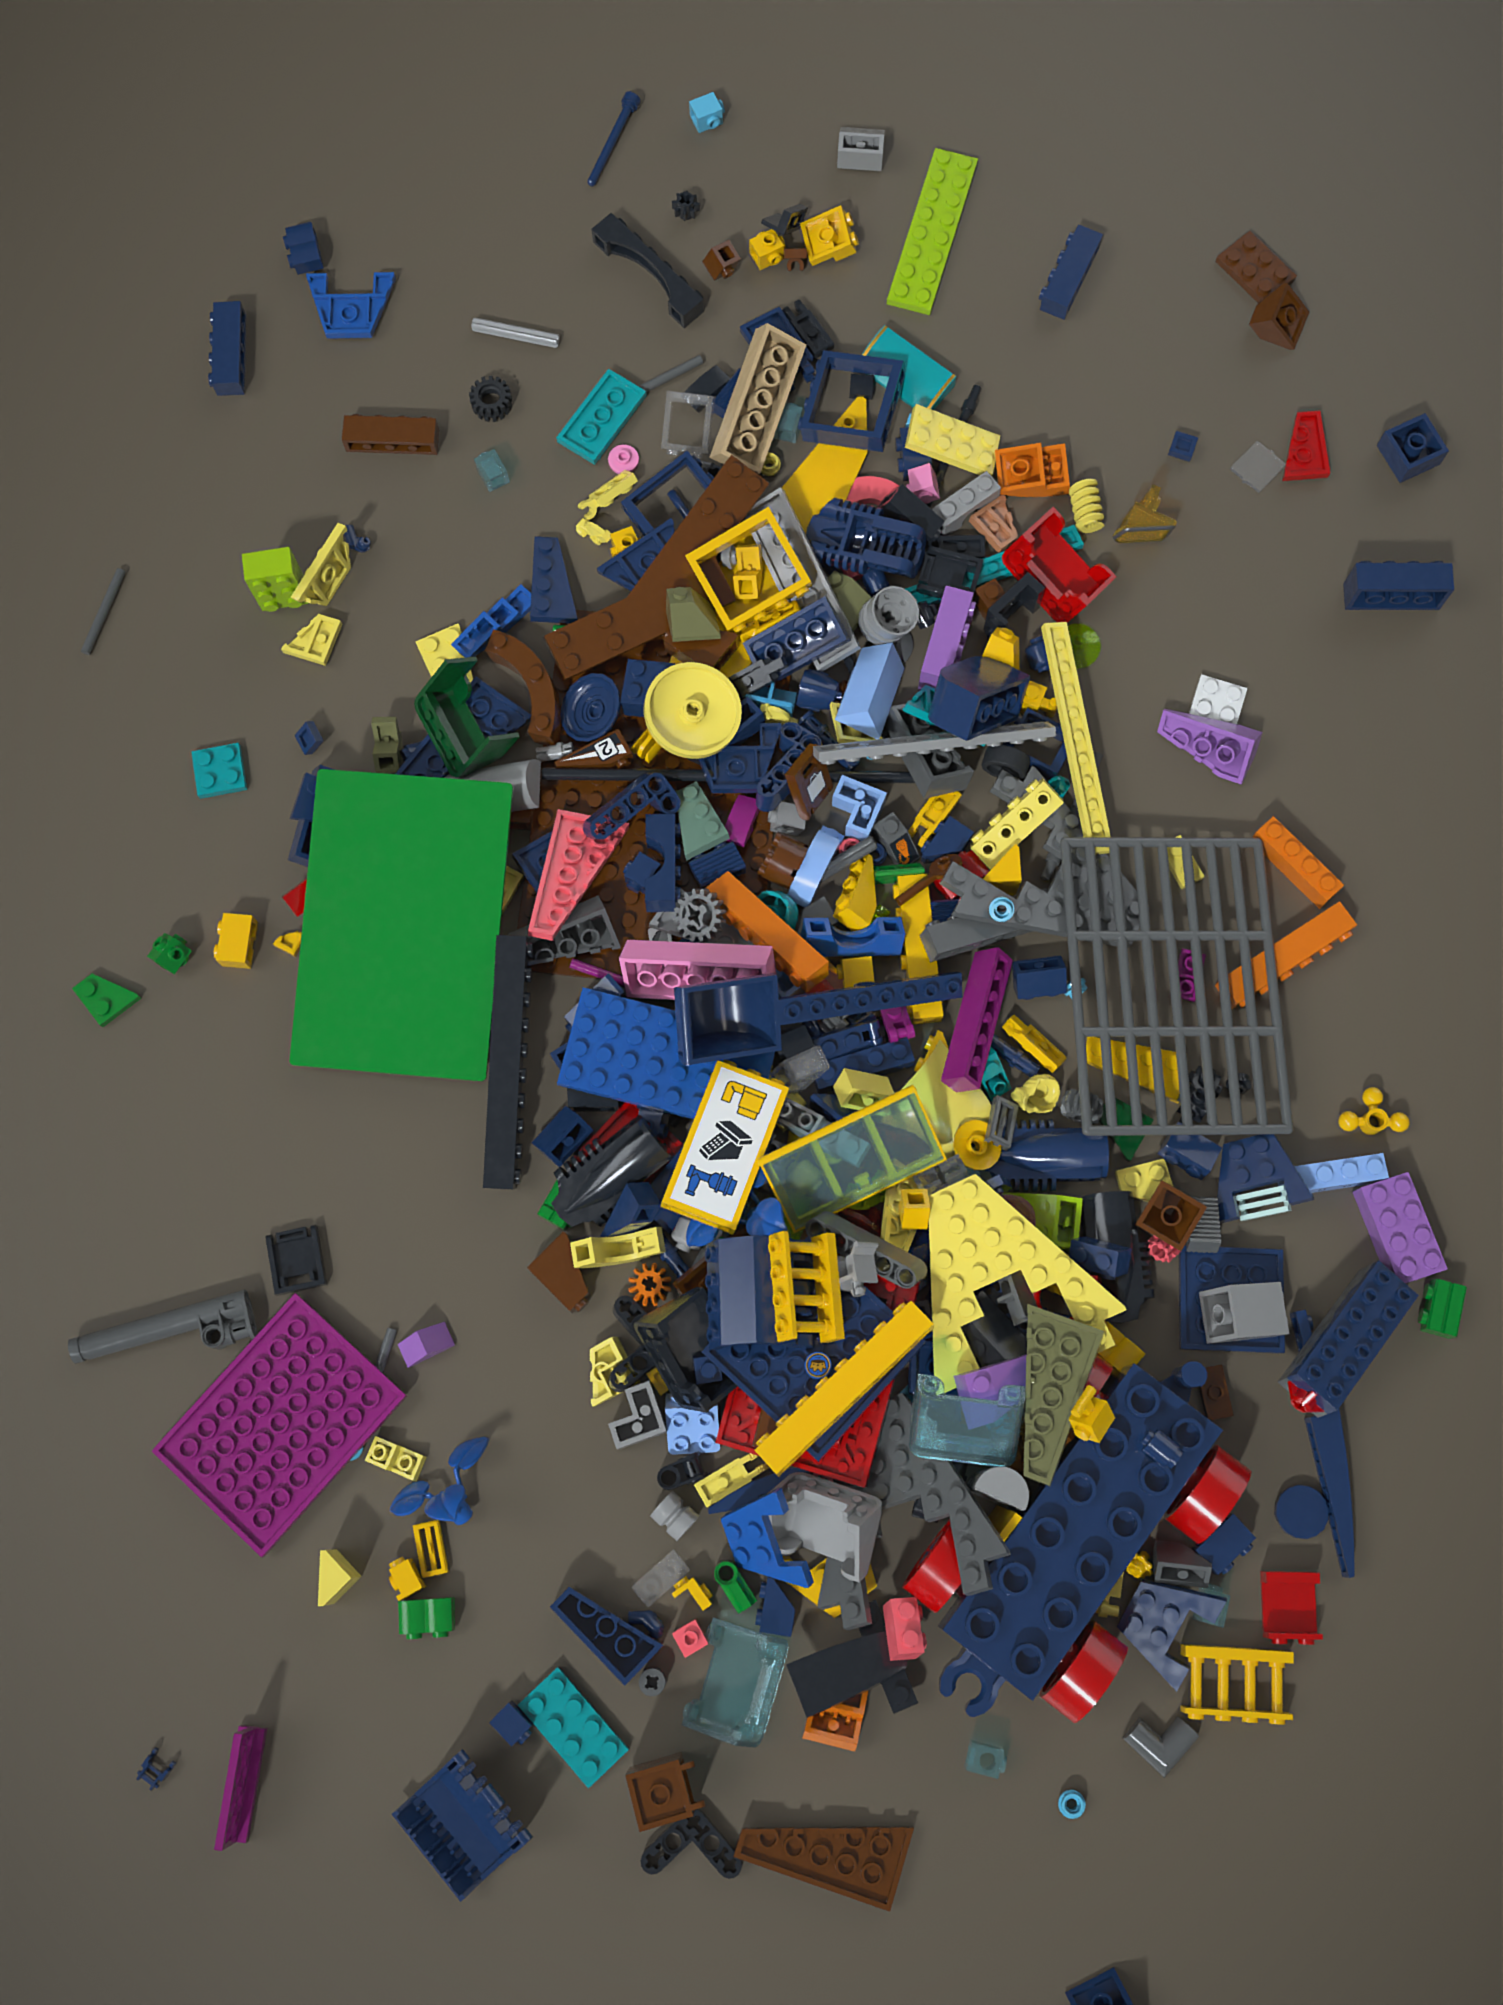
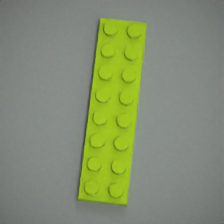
(932, 231)

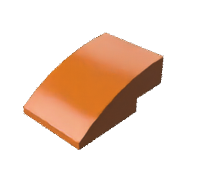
(1033, 470)
(838, 1725)

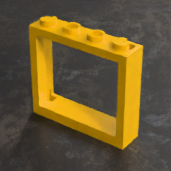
(731, 537)

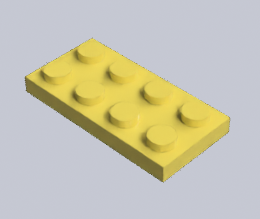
(952, 441)

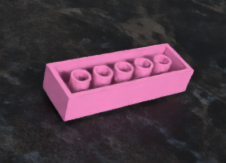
(657, 967)

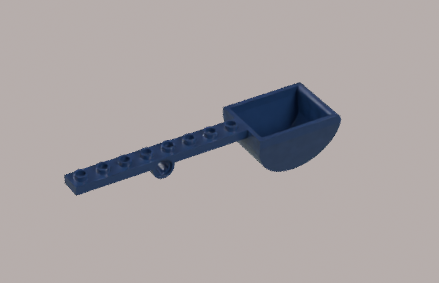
(746, 1013)

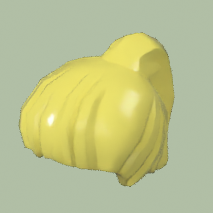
(1037, 1094)

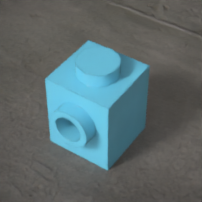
(706, 112)

